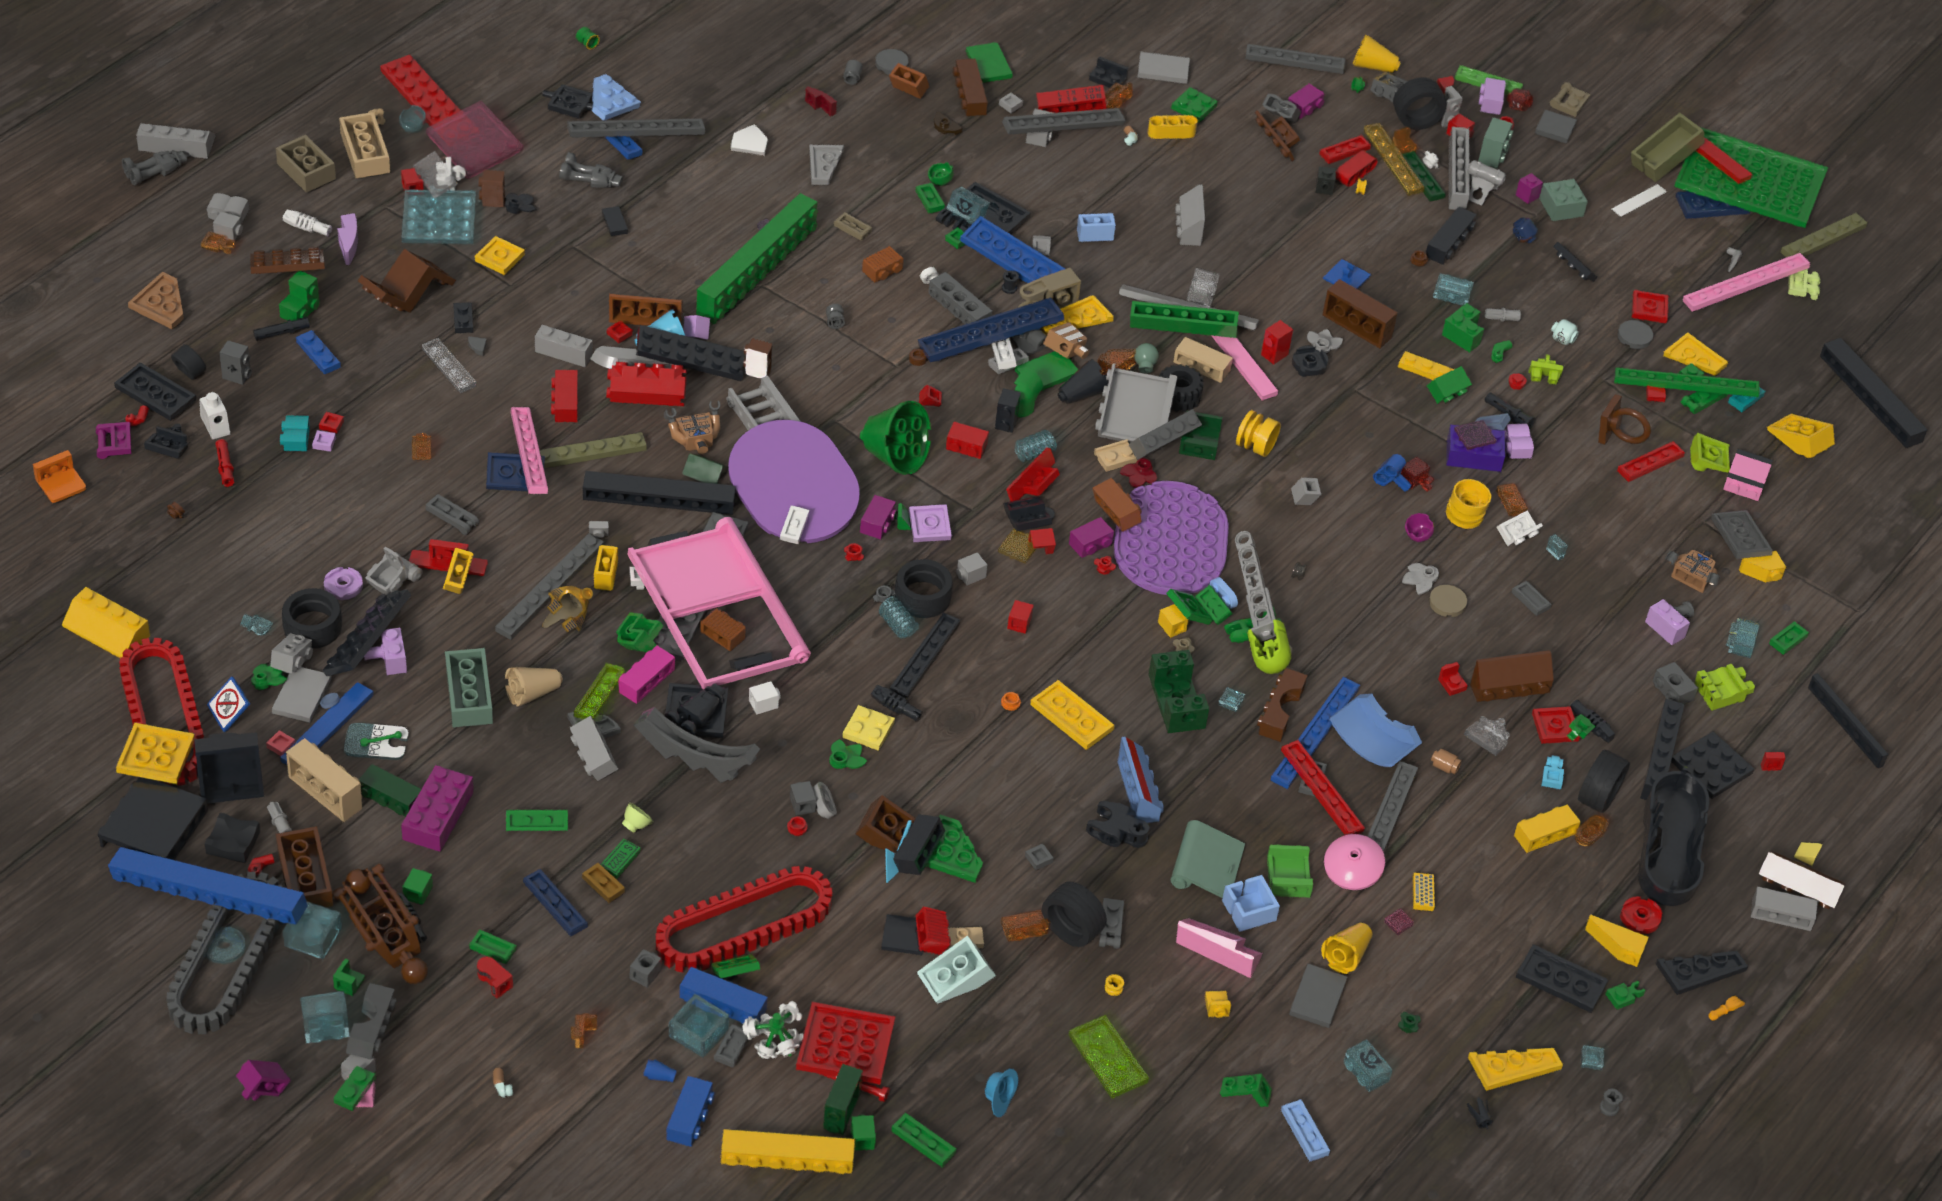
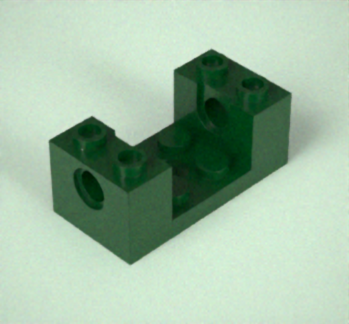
(1170, 678)

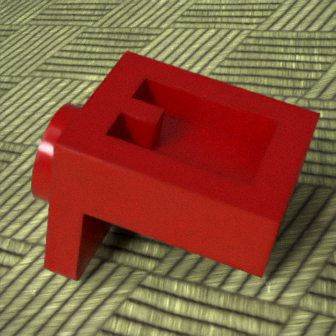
(1451, 679)

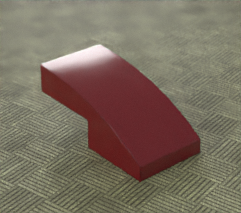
(819, 99)

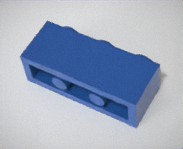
(690, 1111)

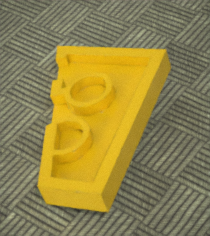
(1691, 350)

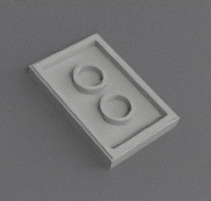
(1163, 67)
(301, 694)

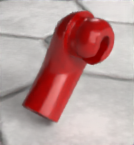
(258, 863)

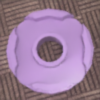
(347, 591)

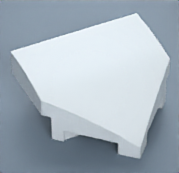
(749, 141)

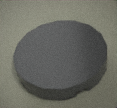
(888, 59)
(1635, 334)

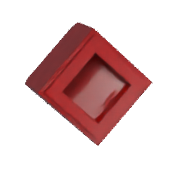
(930, 396)

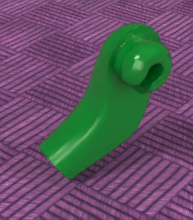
(1499, 349)

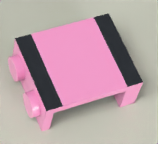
(1747, 474)

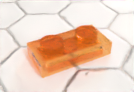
(1511, 499)

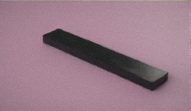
(925, 655)
(1848, 721)

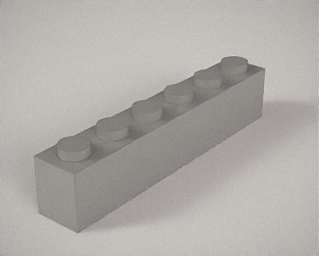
(1458, 168)

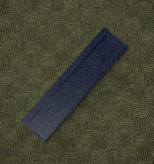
(555, 902)

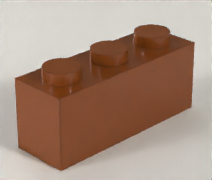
(1117, 504)

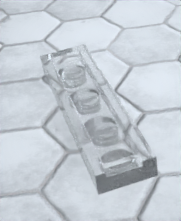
(449, 365)

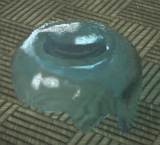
(412, 119)

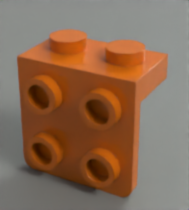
(58, 477)

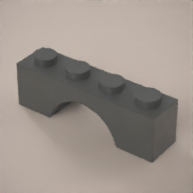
(1165, 434)
(365, 1036)

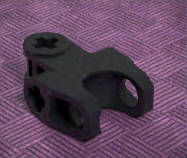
(1119, 827)

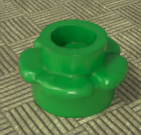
(1357, 84)

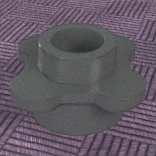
(881, 591)

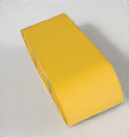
(1172, 127)

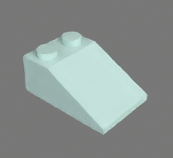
(956, 971)

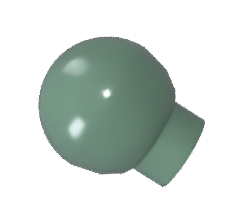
(1146, 357)

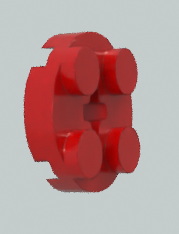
(1641, 925)

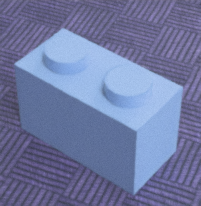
(1096, 227)

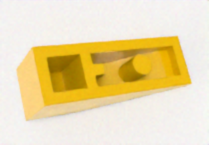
(1619, 941)

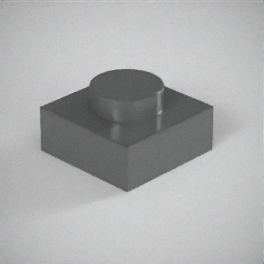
(1039, 856)

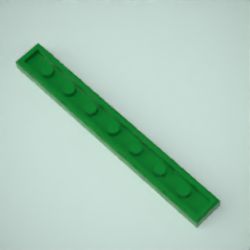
(1687, 382)

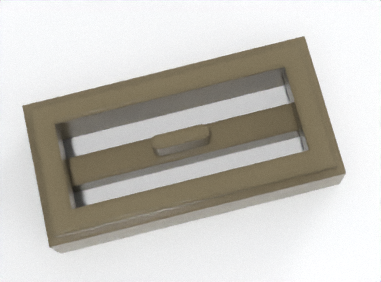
(851, 228)

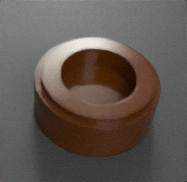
(917, 357)

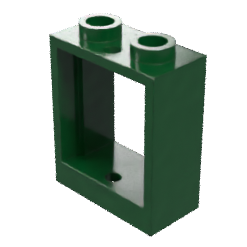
(842, 1099)

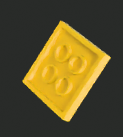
(155, 753)

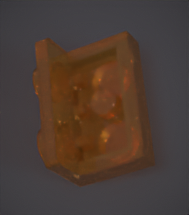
(1118, 95)

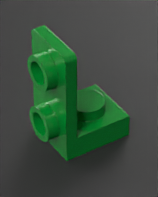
(1245, 1085)

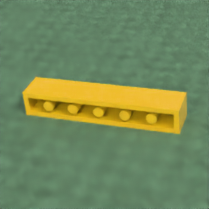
(787, 1151)

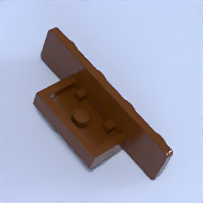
(1281, 132)

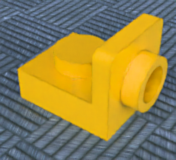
(1217, 1004)

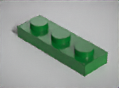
(536, 819)
(923, 1140)

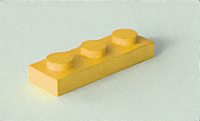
(1422, 366)

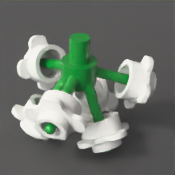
(775, 1026)

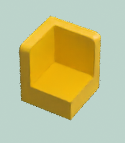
(1172, 621)

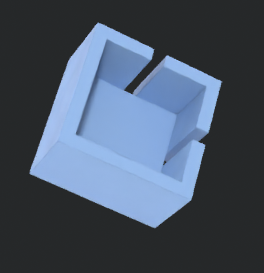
(1255, 906)

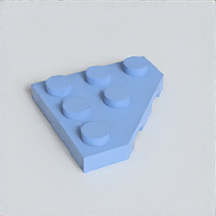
(611, 98)

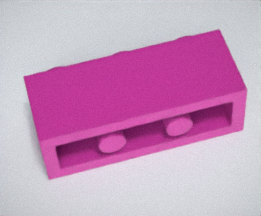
(646, 674)

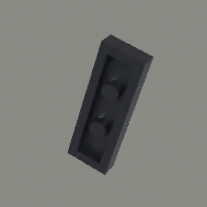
(1574, 262)

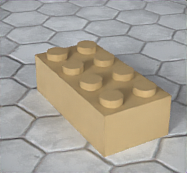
(364, 145)
(324, 779)

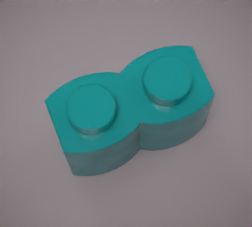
(296, 433)

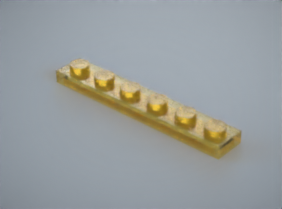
(1393, 159)

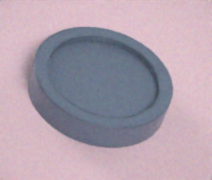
(329, 700)

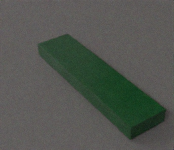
(1431, 187)

